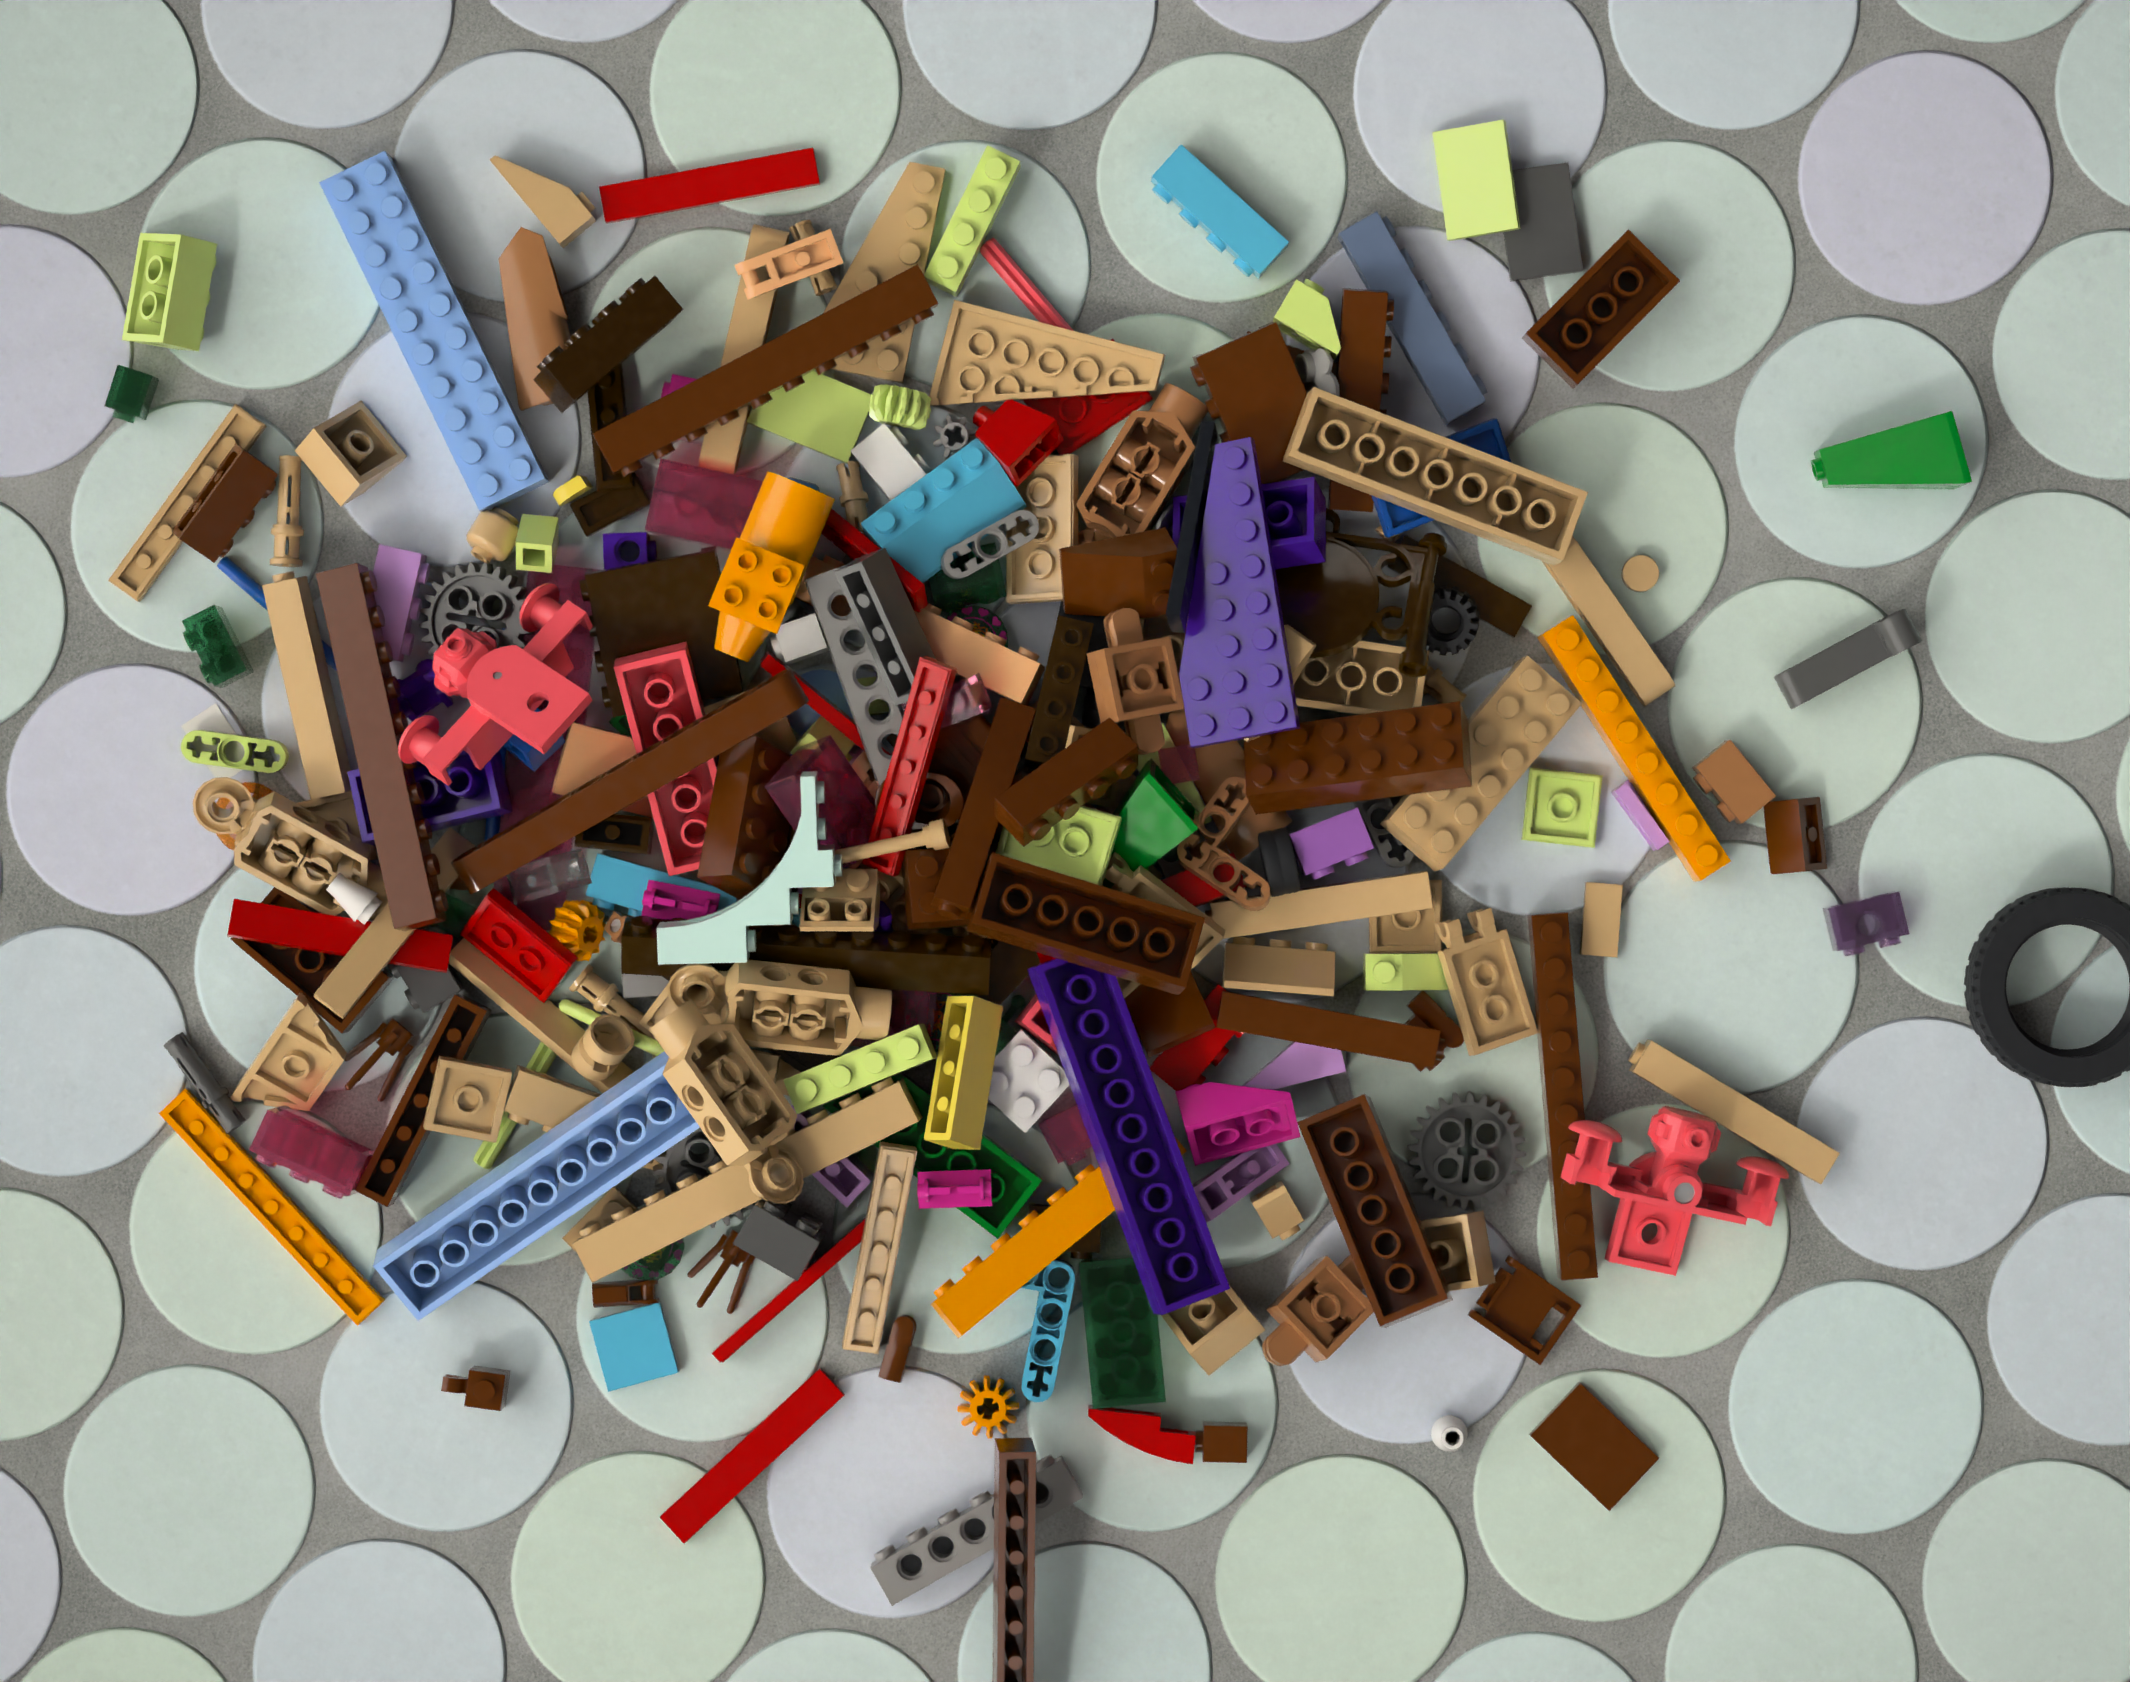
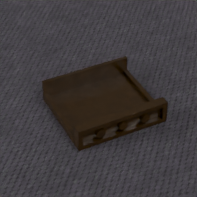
(658, 607)

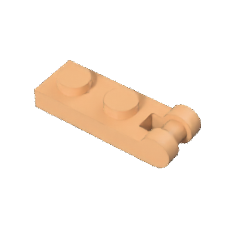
(790, 263)

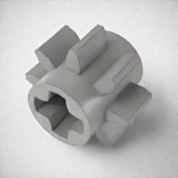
(951, 427)

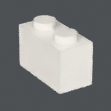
(889, 462)
(799, 639)

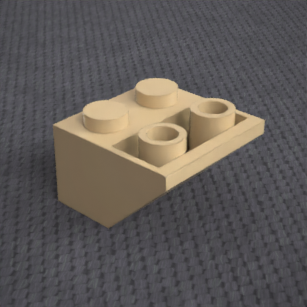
(847, 906)

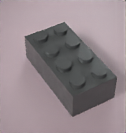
(781, 1237)

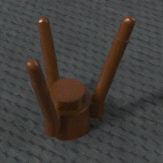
(393, 1038)
(731, 1255)

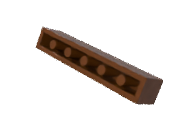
(1361, 370)
(405, 1131)

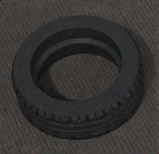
(1988, 974)

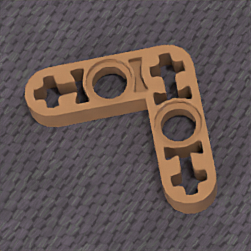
(1213, 856)

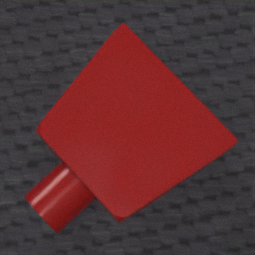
(1017, 437)

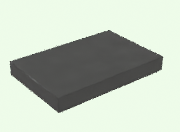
(1548, 225)

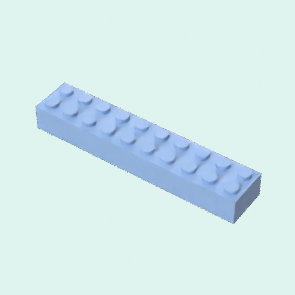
(434, 332)
(535, 1190)

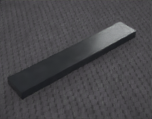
(1191, 529)

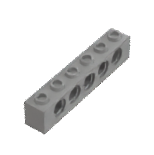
(822, 590)
(900, 1583)

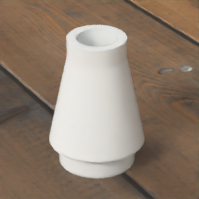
(354, 898)
(1443, 1426)

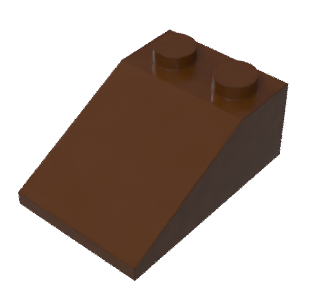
(1119, 574)

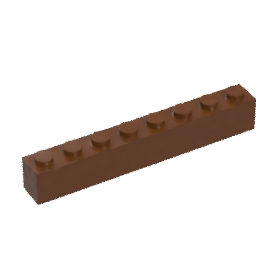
(1014, 1560)

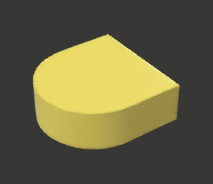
(572, 490)

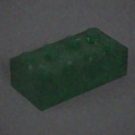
(1120, 1334)

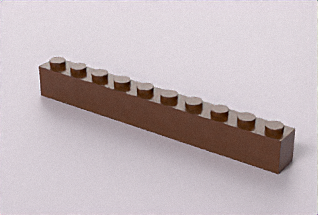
(765, 370)
(375, 729)
(1561, 1091)

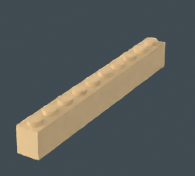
(728, 1188)

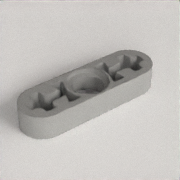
(971, 565)

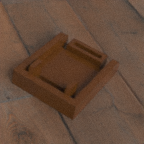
(1519, 1305)

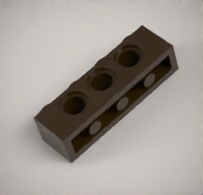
(1059, 689)

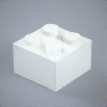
(1025, 1081)

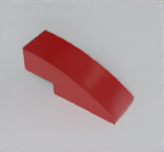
(1144, 1432)

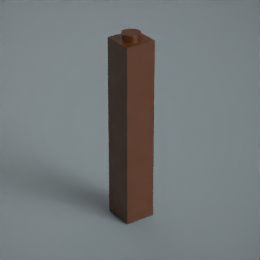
(978, 820)
(1330, 1029)

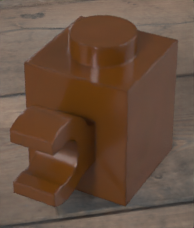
(483, 1387)

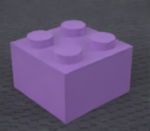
(1331, 842)

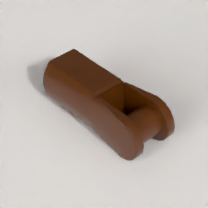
(1436, 1018)
(618, 1293)
(898, 1349)

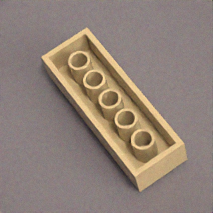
(1504, 741)

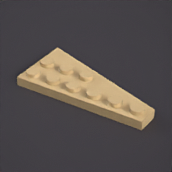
(894, 244)
(1016, 358)

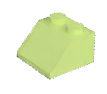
(1308, 317)

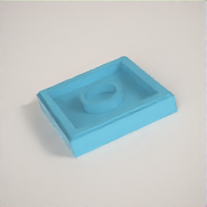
(634, 1346)

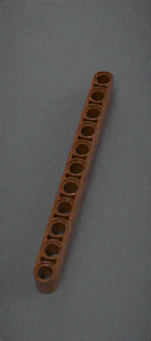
(630, 781)

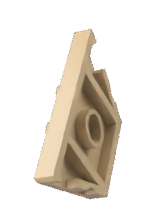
(294, 1061)

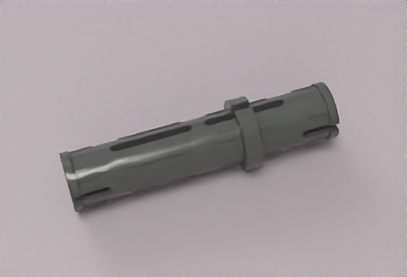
(209, 1089)

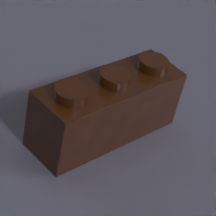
(226, 504)

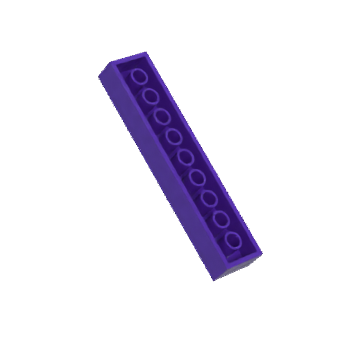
(1129, 1134)

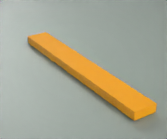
(272, 1206)

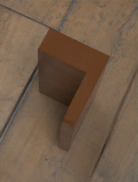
(1795, 835)

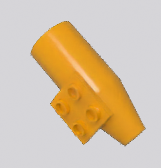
(767, 564)

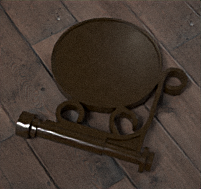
(1339, 598)

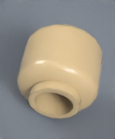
(493, 535)

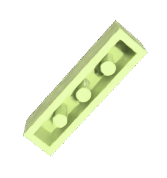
(972, 220)
(860, 1068)

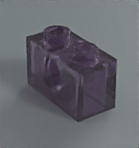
(1844, 918)

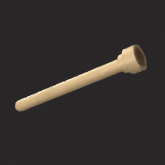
(933, 836)

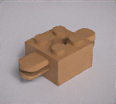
(1148, 673)
(1317, 1312)

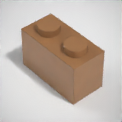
(1732, 783)

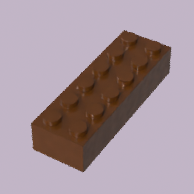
(1359, 758)
(1085, 924)
(1375, 1211)

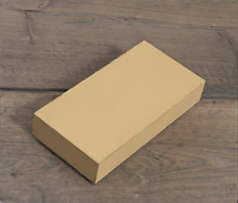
(1601, 919)

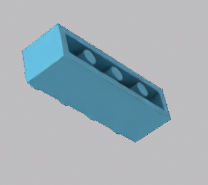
(1219, 212)
(625, 883)

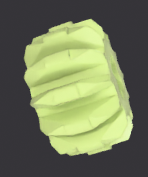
(900, 406)

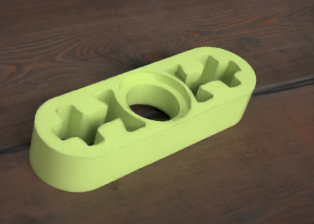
(206, 757)

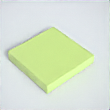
(1561, 807)

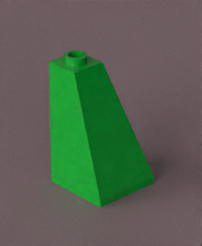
(1903, 457)
(1153, 819)

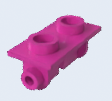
(675, 901)
(954, 1188)

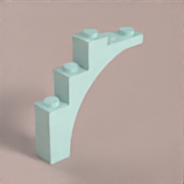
(726, 933)

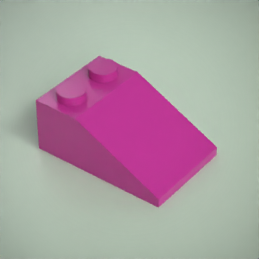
(1234, 1119)

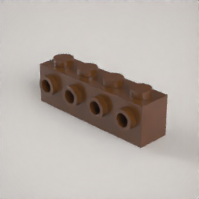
(1067, 782)

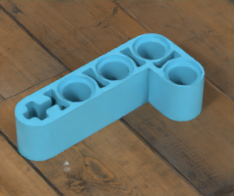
(1047, 1330)

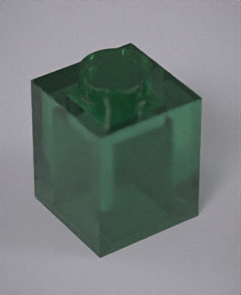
(131, 394)

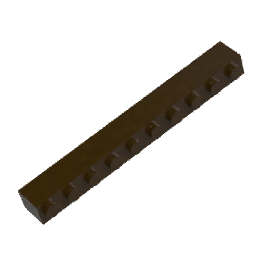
(873, 958)

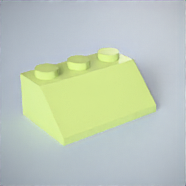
(169, 291)

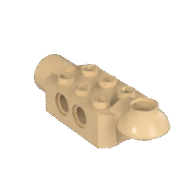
(288, 844)
(786, 1004)
(731, 1100)

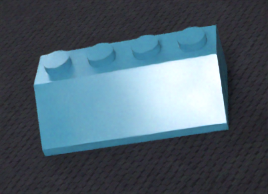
(944, 509)

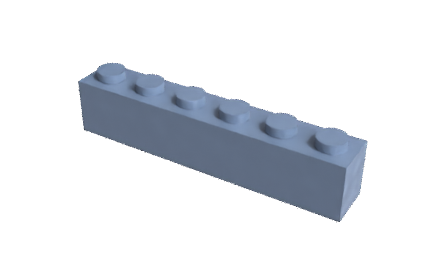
(1414, 324)

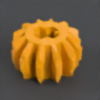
(579, 928)
(998, 1413)

